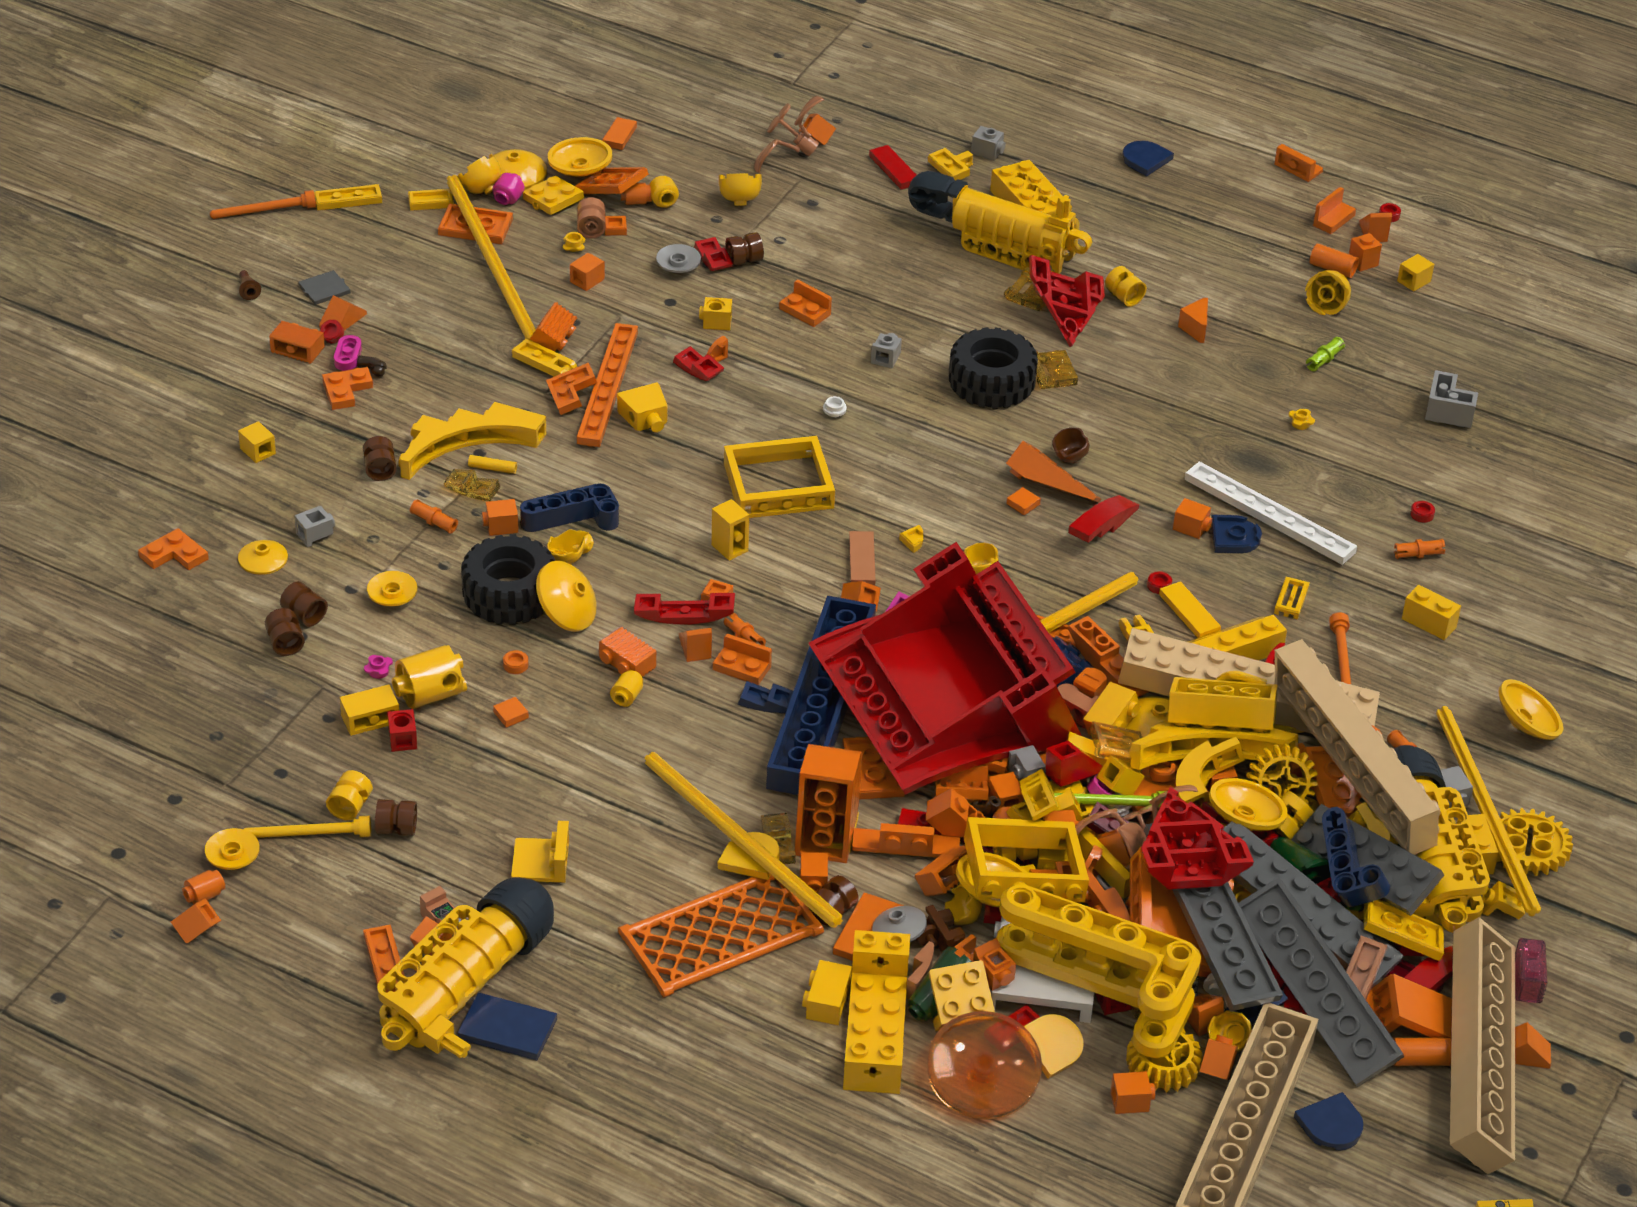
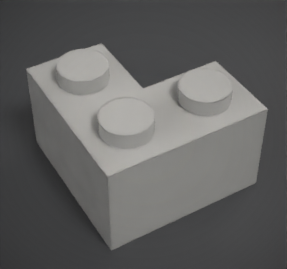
(1448, 403)

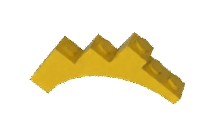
(465, 428)
(1174, 742)

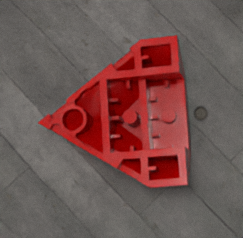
(1067, 298)
(1191, 847)

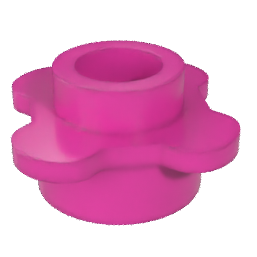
(378, 666)

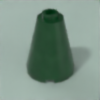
(1305, 860)
(922, 1001)

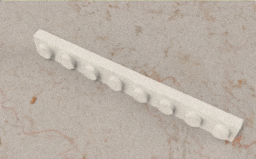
(1271, 513)

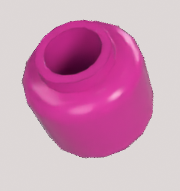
(508, 188)

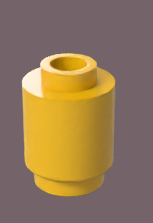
(627, 688)

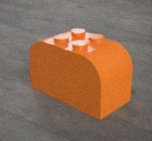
(827, 799)

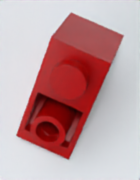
(1069, 764)

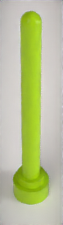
(1123, 800)

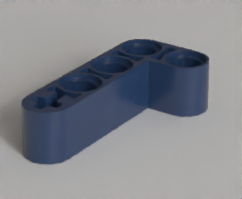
(571, 506)
(1351, 882)

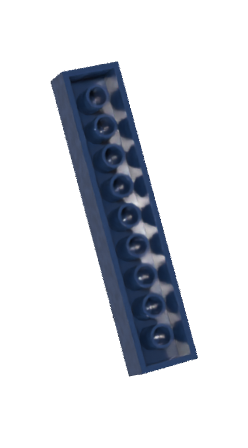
(815, 705)

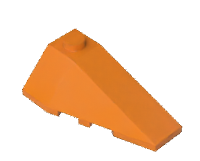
(1037, 467)

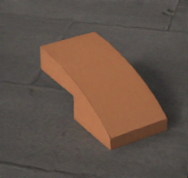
(921, 965)

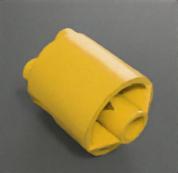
(429, 677)

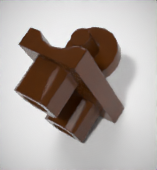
(938, 931)

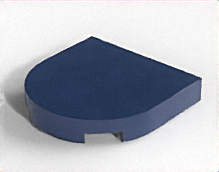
(1146, 156)
(1234, 534)
(1331, 1122)

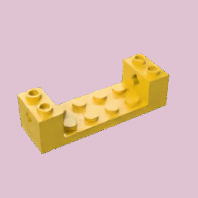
(876, 1012)

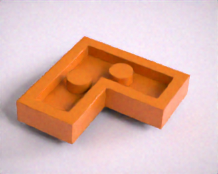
(341, 385)
(565, 385)
(176, 546)

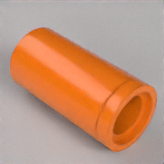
(1334, 260)
(1424, 1051)

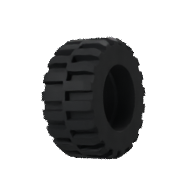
(993, 368)
(501, 559)

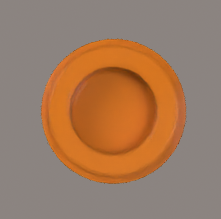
(515, 662)
(1163, 771)

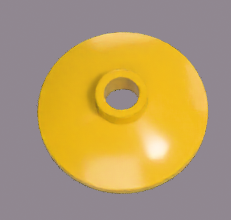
(262, 557)
(392, 588)
(232, 849)

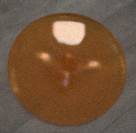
(984, 1065)

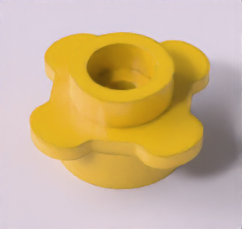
(574, 242)
(1301, 419)

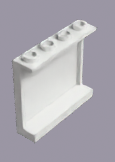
(1042, 990)

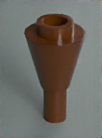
(249, 288)

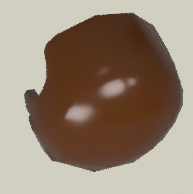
(1070, 445)

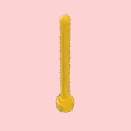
(360, 827)

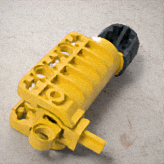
(1000, 222)

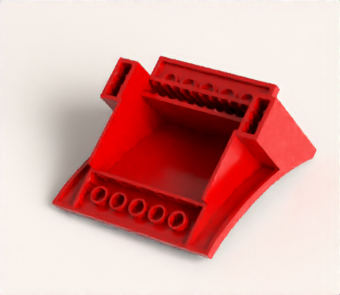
(943, 682)

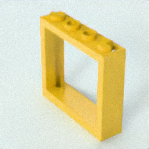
(786, 500)
(1025, 834)

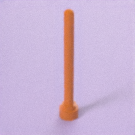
(306, 200)
(1339, 625)

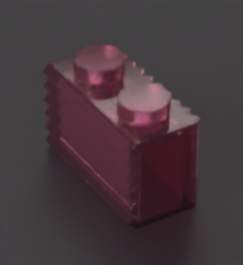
(1530, 970)

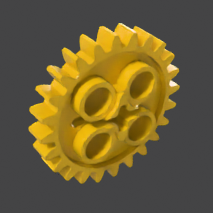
(1549, 842)

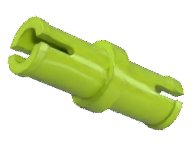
(1325, 354)

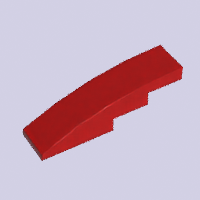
(1103, 518)

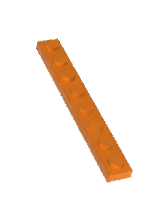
(607, 385)

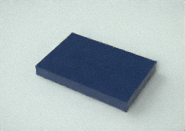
(507, 1026)

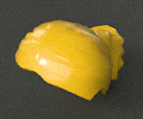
(570, 545)

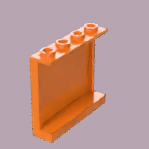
(1157, 906)

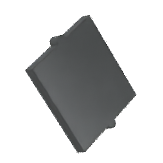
(323, 287)

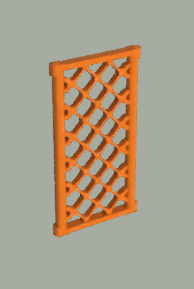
(726, 959)

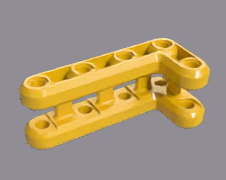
(1104, 958)

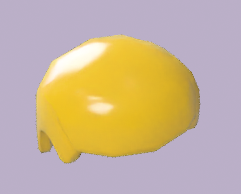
(981, 555)
(963, 907)
(1231, 1025)

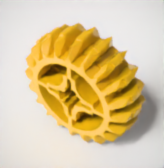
(1283, 757)
(1168, 1071)

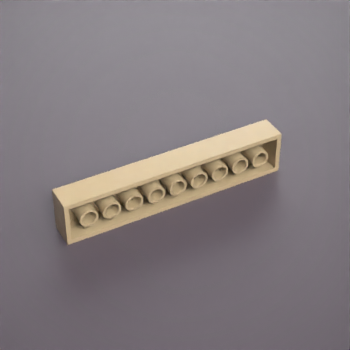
(1155, 660)
(1357, 747)
(1483, 1047)
(1250, 1110)

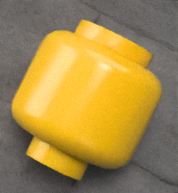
(664, 191)

